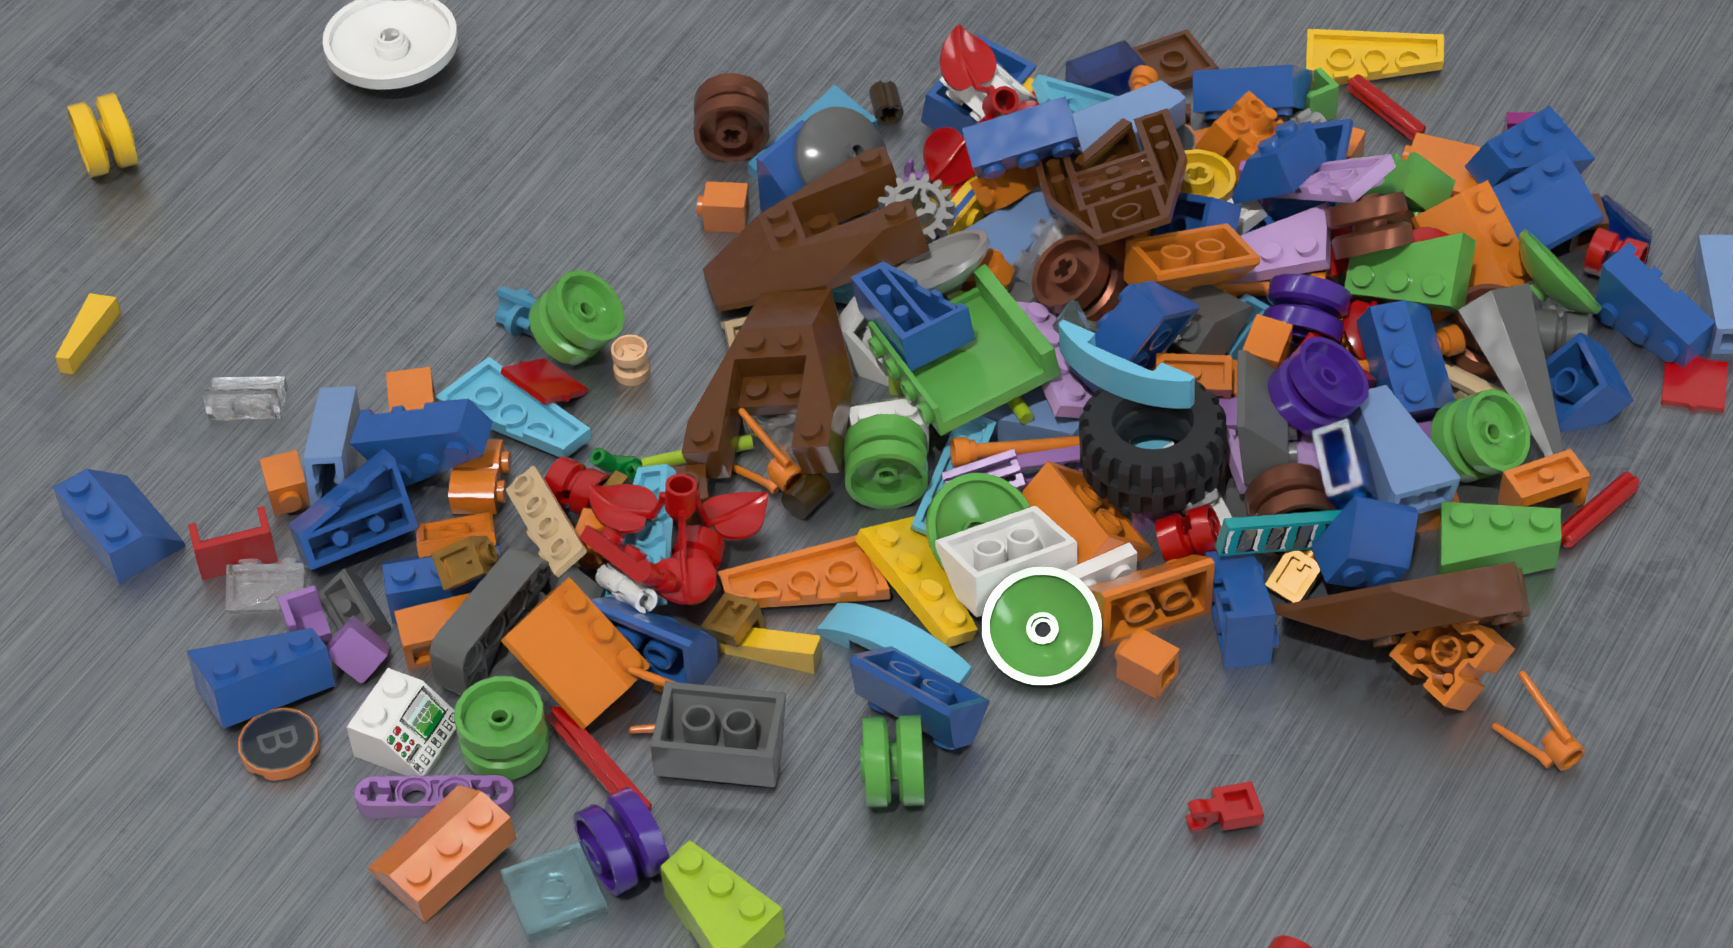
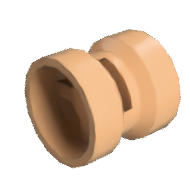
(630, 360)

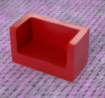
(218, 552)

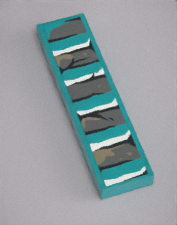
(1272, 532)

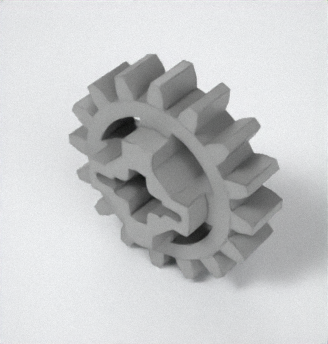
(931, 218)

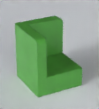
(1322, 96)

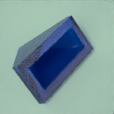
(1625, 223)

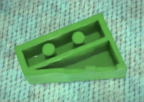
(1419, 179)
(1420, 272)
(1497, 534)

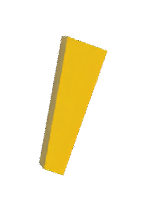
(88, 328)
(779, 648)

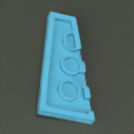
(517, 412)
(657, 533)

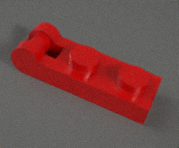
(628, 559)

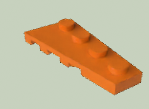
(809, 576)

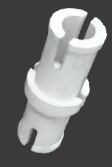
(625, 588)

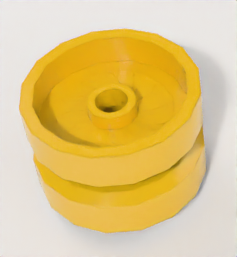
(107, 133)
(1208, 175)

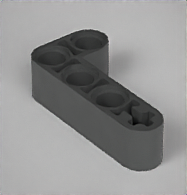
(484, 618)

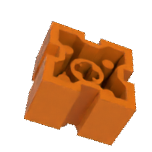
(1240, 130)
(1453, 660)

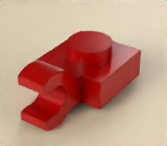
(1231, 805)

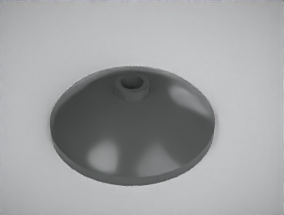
(828, 141)

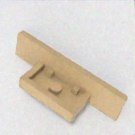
(546, 521)

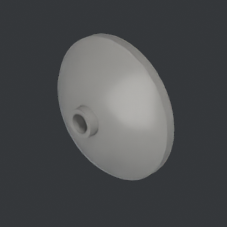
(948, 261)

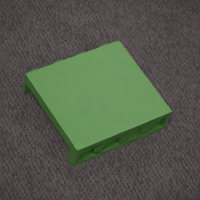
(993, 369)

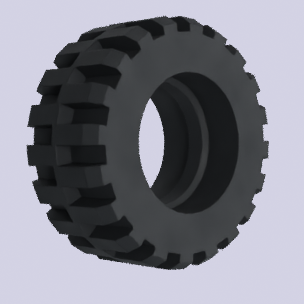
(1152, 477)

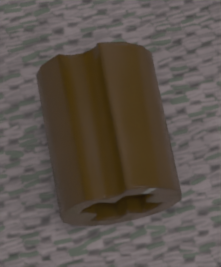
(886, 102)
(806, 494)

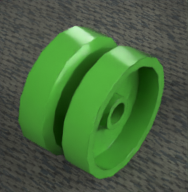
(576, 317)
(1482, 434)
(886, 461)
(501, 727)
(892, 761)

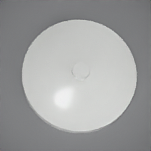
(390, 42)

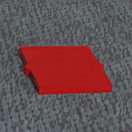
(544, 381)
(1696, 385)

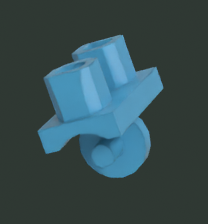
(514, 310)

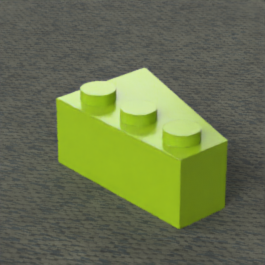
(718, 903)

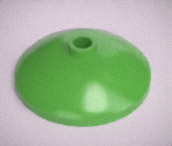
(1553, 278)
(969, 503)
(1034, 599)

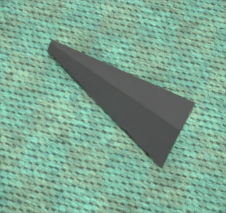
(1510, 339)

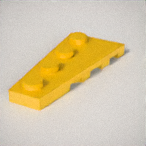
(1372, 53)
(918, 578)

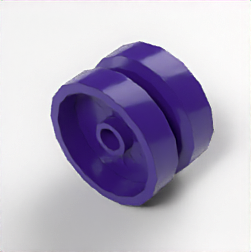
(1308, 305)
(1318, 385)
(621, 840)

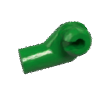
(610, 463)

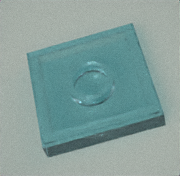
(554, 892)

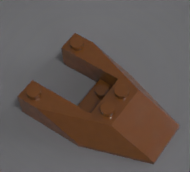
(1123, 193)
(805, 248)
(781, 362)
(1391, 610)

